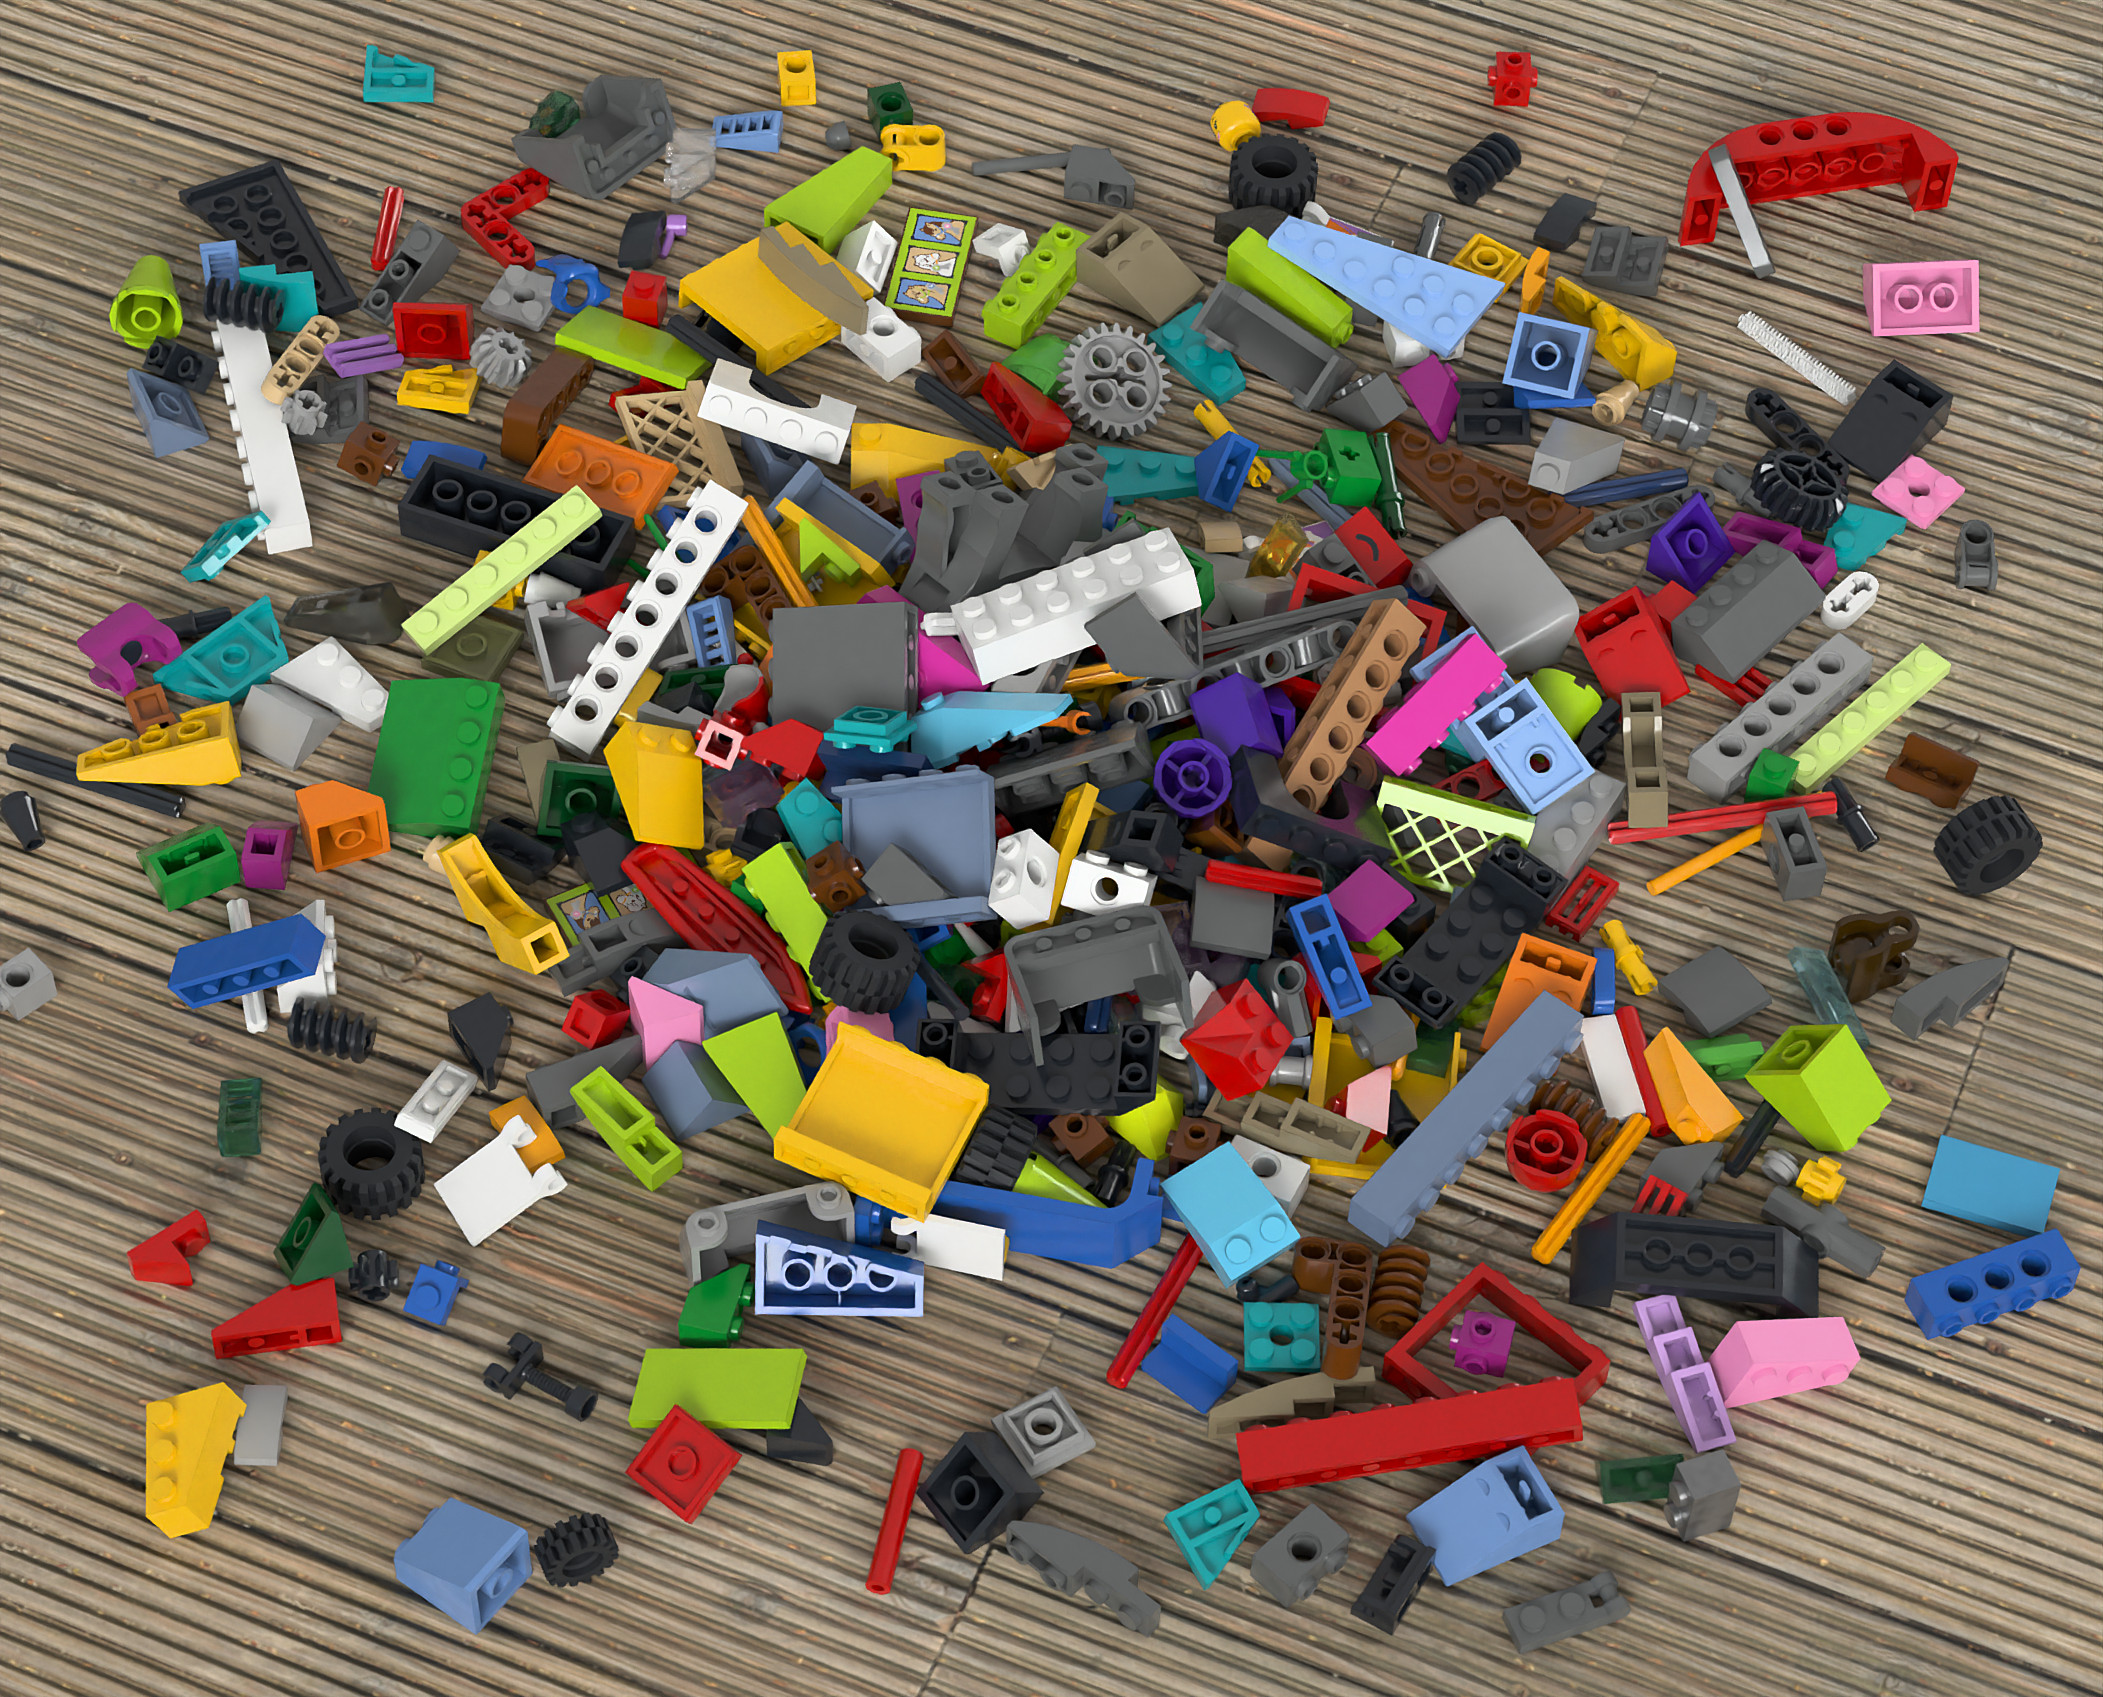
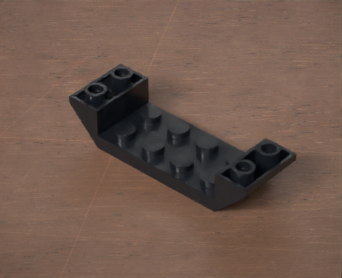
(1473, 936)
(1078, 1074)
(1693, 1261)

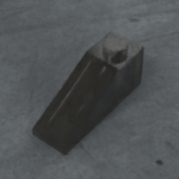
(354, 614)

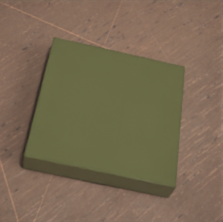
(476, 651)

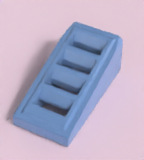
(759, 131)
(220, 261)
(699, 627)

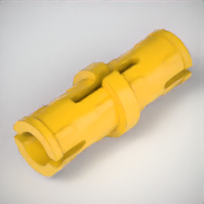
(1628, 957)

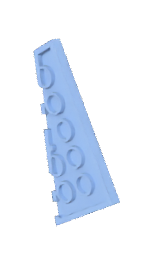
(1408, 291)

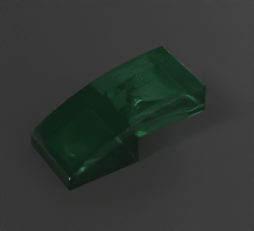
(1433, 1049)

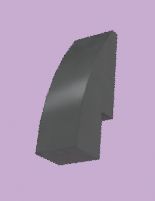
(1948, 995)

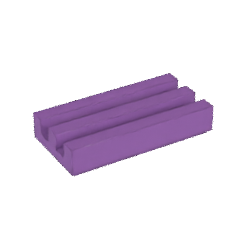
(360, 351)

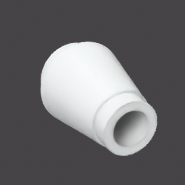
(549, 589)

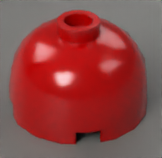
(1545, 1151)

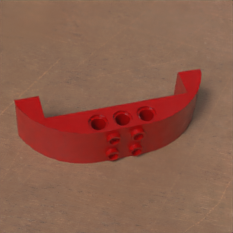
(1820, 158)

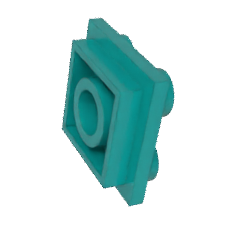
(871, 727)
(1292, 1320)

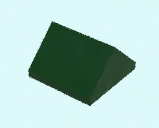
(573, 790)
(313, 1240)

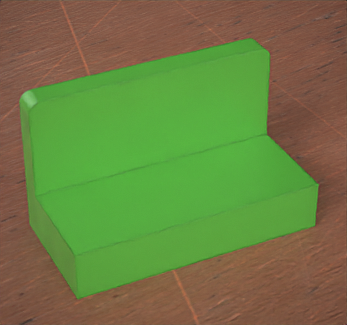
(1725, 1056)

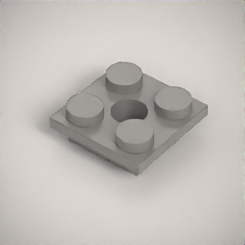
(519, 285)
(1043, 1452)

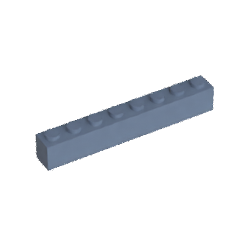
(1466, 1119)

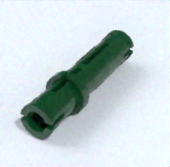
(1389, 498)

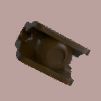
(1864, 946)

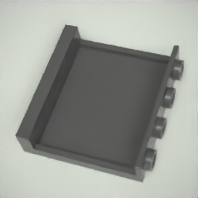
(843, 659)

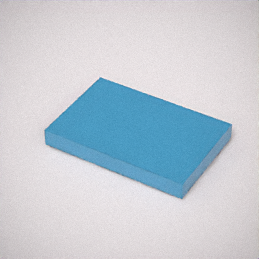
(1990, 1187)

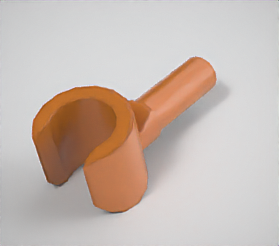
(1069, 722)

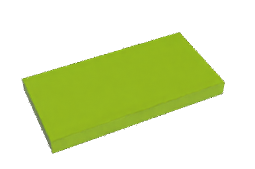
(632, 347)
(719, 1387)

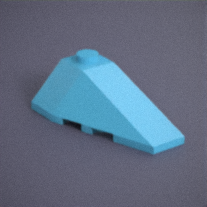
(969, 718)

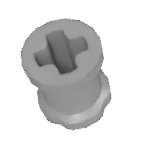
(1293, 1071)

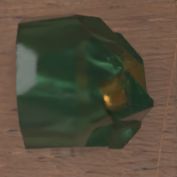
(555, 114)

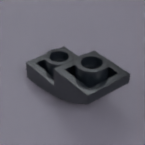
(1564, 221)
(641, 241)
(180, 364)
(1598, 732)

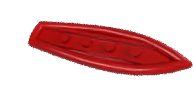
(713, 917)

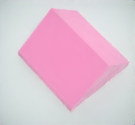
(662, 1019)

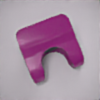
(123, 643)

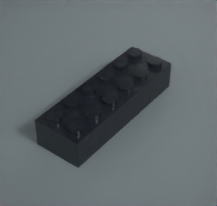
(480, 511)

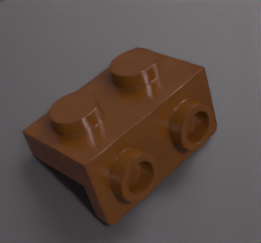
(1933, 771)

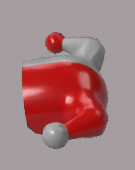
(746, 693)

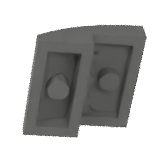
(1625, 262)
(345, 407)
(1231, 919)
(1714, 992)

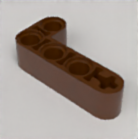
(542, 402)
(744, 579)
(1344, 1273)

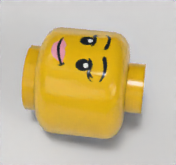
(1234, 124)

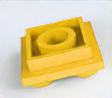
(1480, 249)

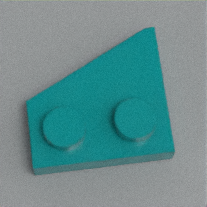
(396, 79)
(223, 545)

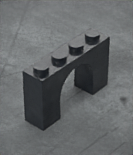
(1265, 809)

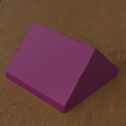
(1368, 902)

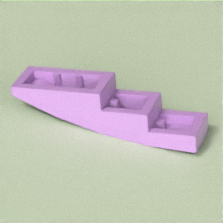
(1683, 1373)

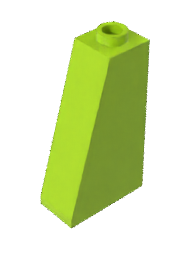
(834, 199)
(1288, 288)
(761, 1069)

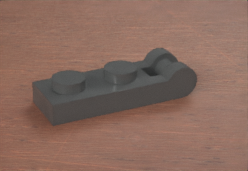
(1565, 1613)

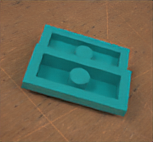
(299, 293)

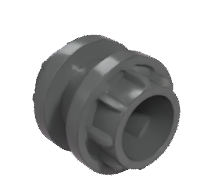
(1679, 415)

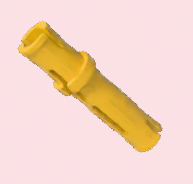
(1217, 426)

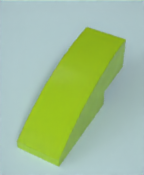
(628, 1128)

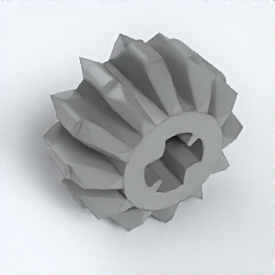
(500, 357)

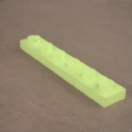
(501, 570)
(1867, 716)

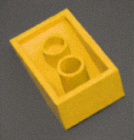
(659, 783)

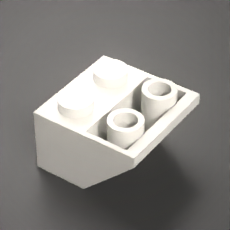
(324, 981)

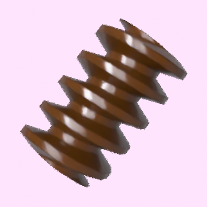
(1591, 1125)
(1397, 1290)

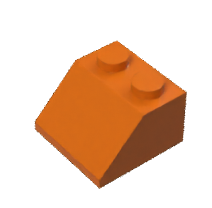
(341, 824)

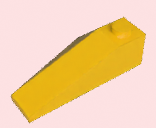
(894, 452)

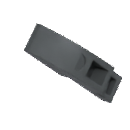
(609, 945)
(1073, 1562)

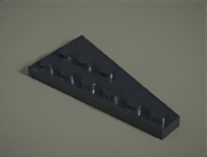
(271, 228)

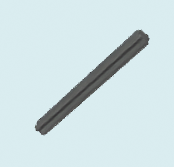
(1253, 630)

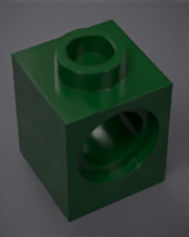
(888, 106)

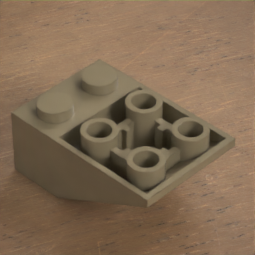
(1136, 270)

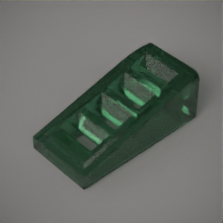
(240, 1119)

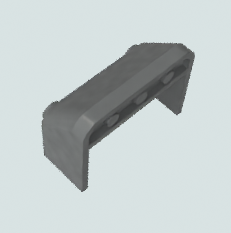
(1273, 344)
(1136, 638)
(1092, 962)

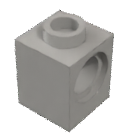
(35, 984)

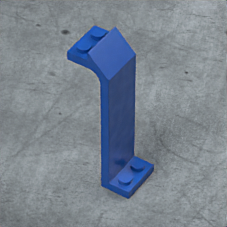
(1043, 1224)

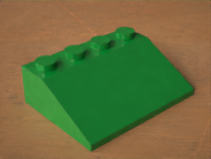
(437, 754)

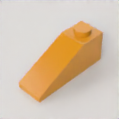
(1689, 1097)

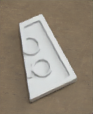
(336, 681)

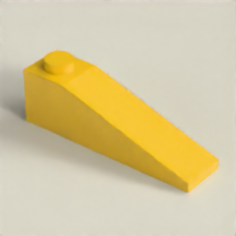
(1623, 340)
(191, 752)

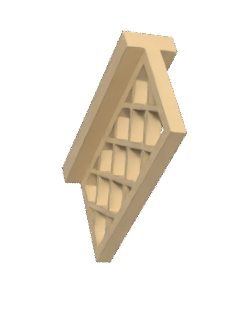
(707, 436)

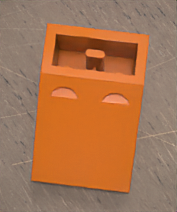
(1536, 968)

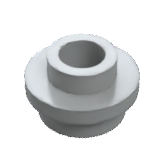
(1780, 1167)

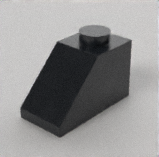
(483, 1036)

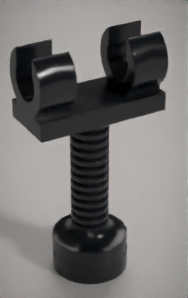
(1032, 740)
(579, 1401)

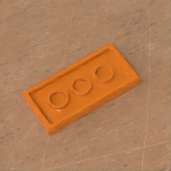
(604, 470)

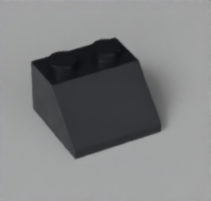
(978, 1490)

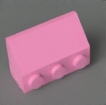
(1922, 297)

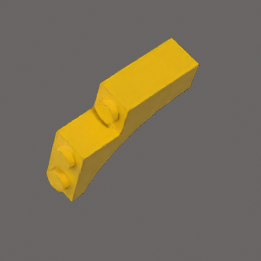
(515, 929)

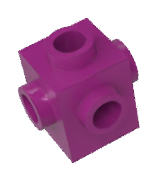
(1482, 1343)

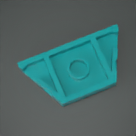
(229, 658)

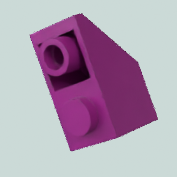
(268, 854)

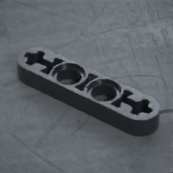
(1802, 436)

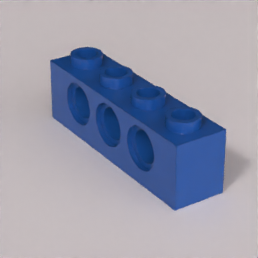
(1970, 1280)

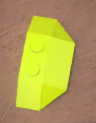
(1151, 1123)

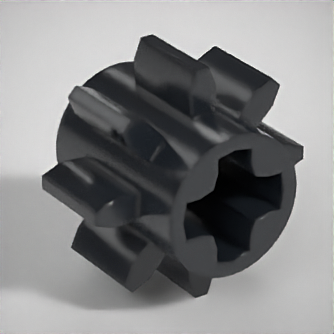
(373, 1275)

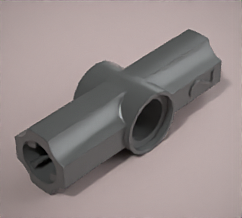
(1824, 1230)

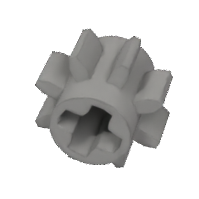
(304, 412)

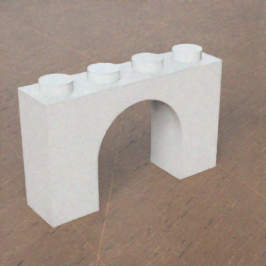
(812, 431)

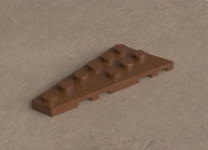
(1475, 491)

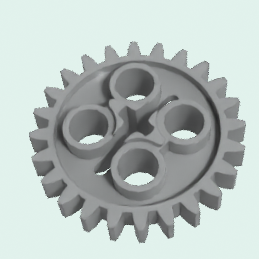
(1115, 411)

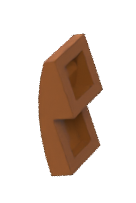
(148, 708)

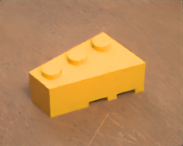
(186, 1455)

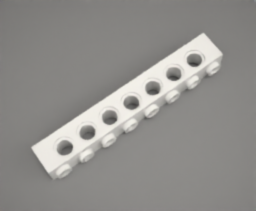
(725, 513)

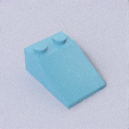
(1230, 1214)

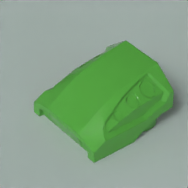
(1038, 364)

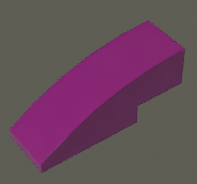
(1748, 531)

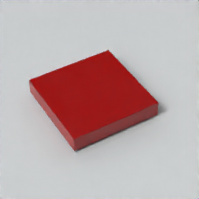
(683, 1464)

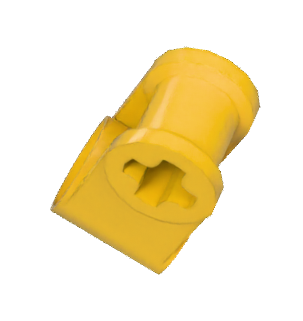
(915, 145)

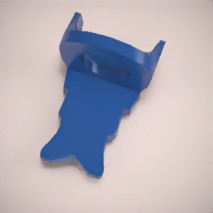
(571, 269)

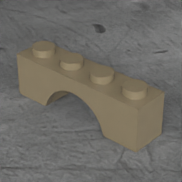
(1644, 760)

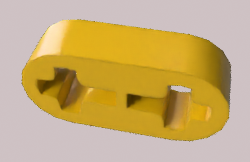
(641, 693)

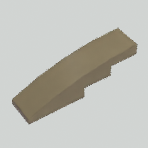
(817, 285)
(1288, 1127)
(1293, 1398)

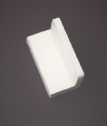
(868, 254)

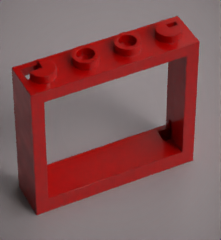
(1328, 586)
(1418, 1382)

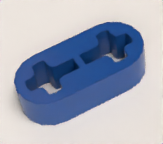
(1603, 982)

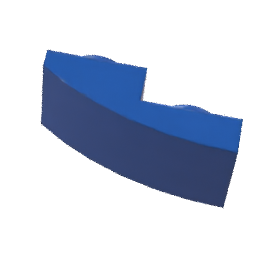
(420, 451)

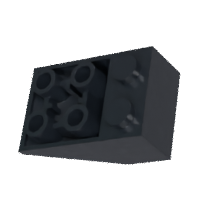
(1891, 421)

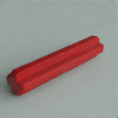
(387, 227)
(1263, 879)

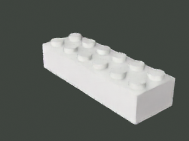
(1047, 612)

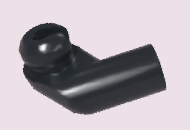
(1251, 1291)

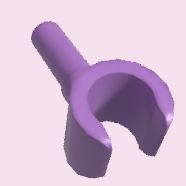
(675, 226)

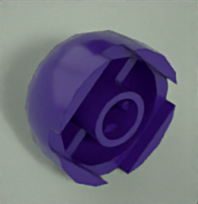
(1192, 778)

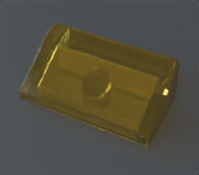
(1279, 548)

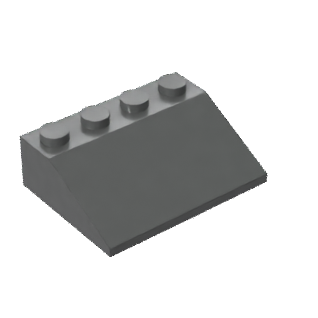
(1046, 776)

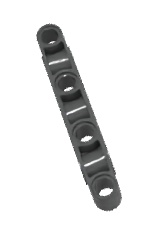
(1293, 653)

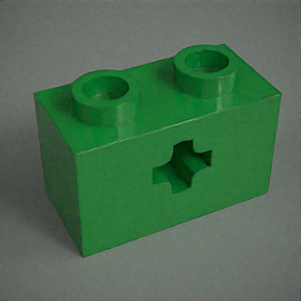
(1351, 470)

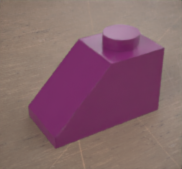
(1433, 394)

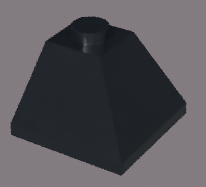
(596, 849)

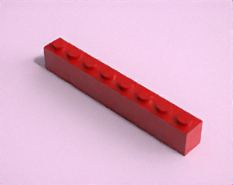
(1409, 1435)

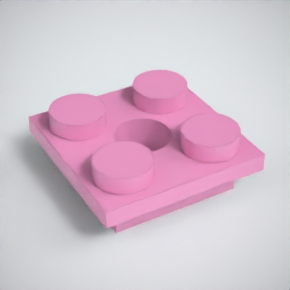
(1918, 477)

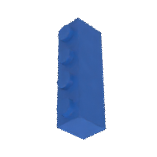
(246, 961)

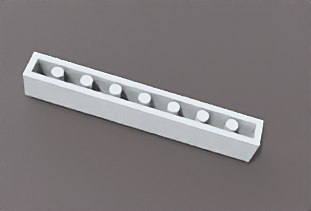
(262, 439)

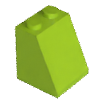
(1821, 1085)

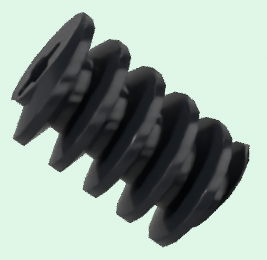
(1483, 167)
(243, 308)
(331, 1033)

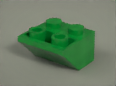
(191, 865)

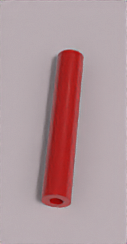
(1635, 1044)
(894, 1521)

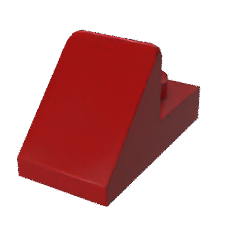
(601, 605)
(990, 995)
(164, 1254)

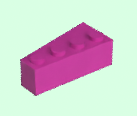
(941, 659)
(1433, 706)

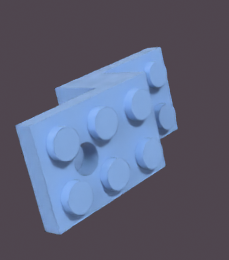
(1511, 728)

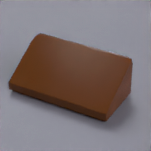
(954, 365)

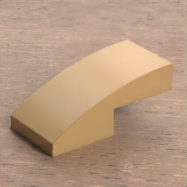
(1220, 536)

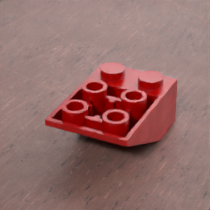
(1631, 649)

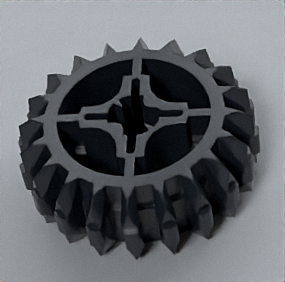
(1799, 489)

